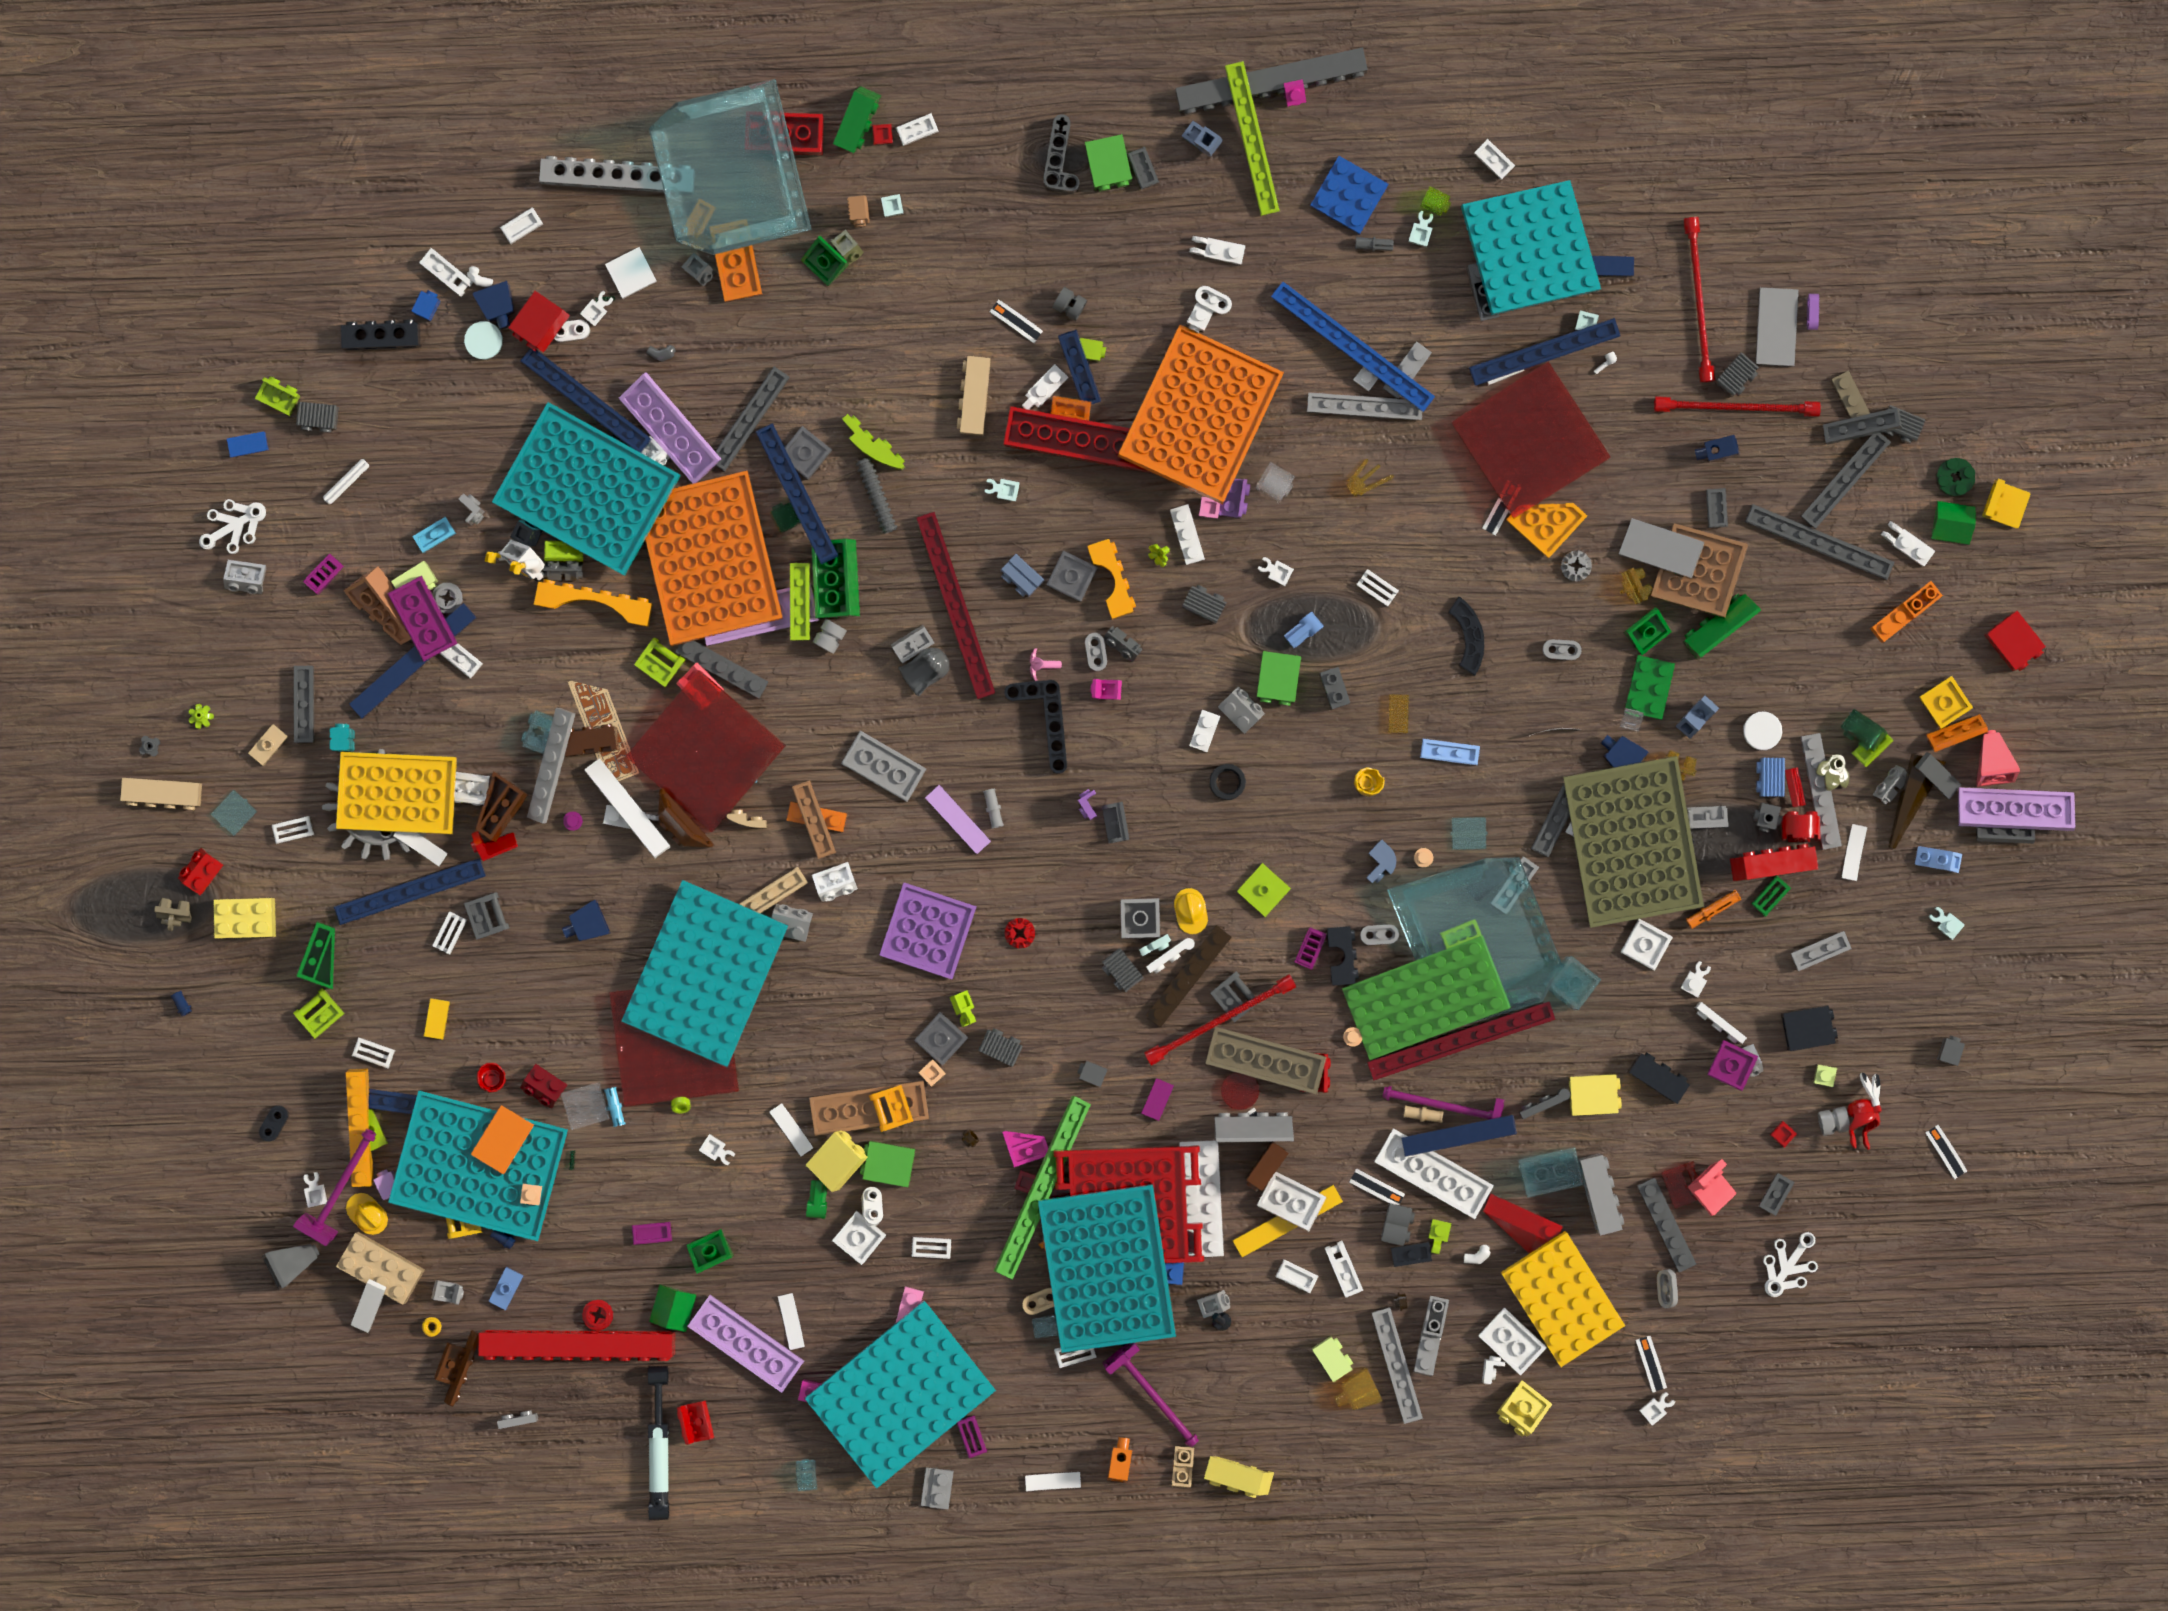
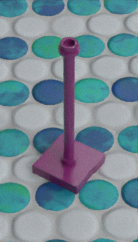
(1497, 1113)
(317, 1228)
(1122, 1358)

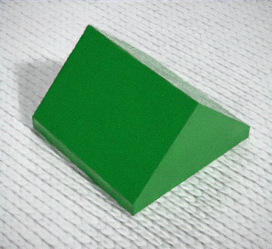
(824, 261)
(1954, 522)
(1648, 631)
(709, 1251)
(672, 1308)

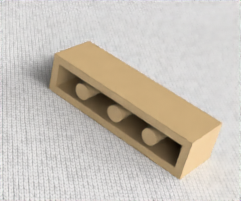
(975, 395)
(161, 792)

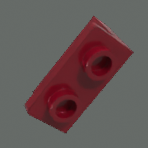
(543, 1086)

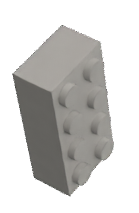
(1599, 1194)

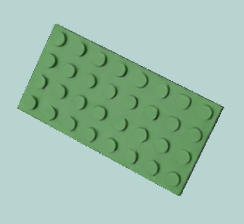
(1426, 997)

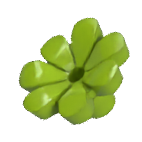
(1159, 554)
(203, 719)

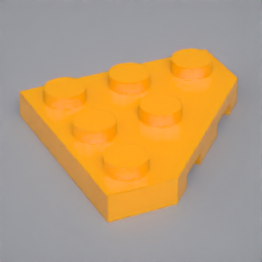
(1548, 525)

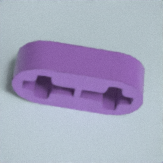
(1812, 311)

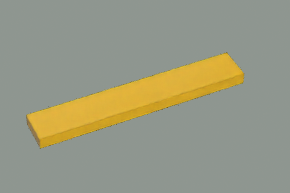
(1277, 1226)

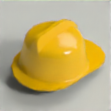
(1190, 911)
(366, 1213)

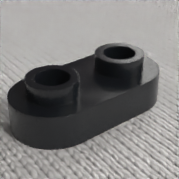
(273, 1123)

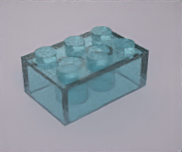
(1550, 1172)

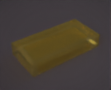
(1398, 713)

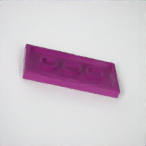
(422, 618)

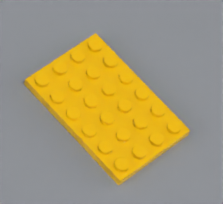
(396, 793)
(1563, 1299)

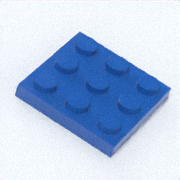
(1349, 195)

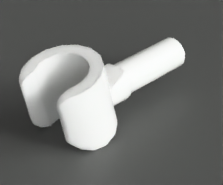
(1610, 359)

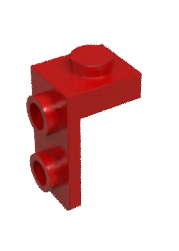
(492, 848)

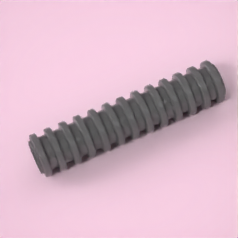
(876, 495)

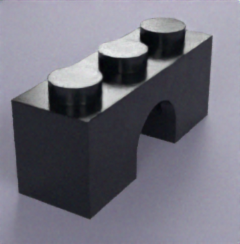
(1345, 972)

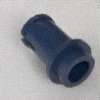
(181, 1004)
(503, 1238)

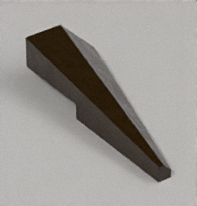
(1911, 798)

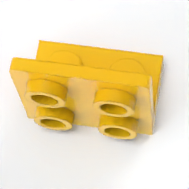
(2006, 504)

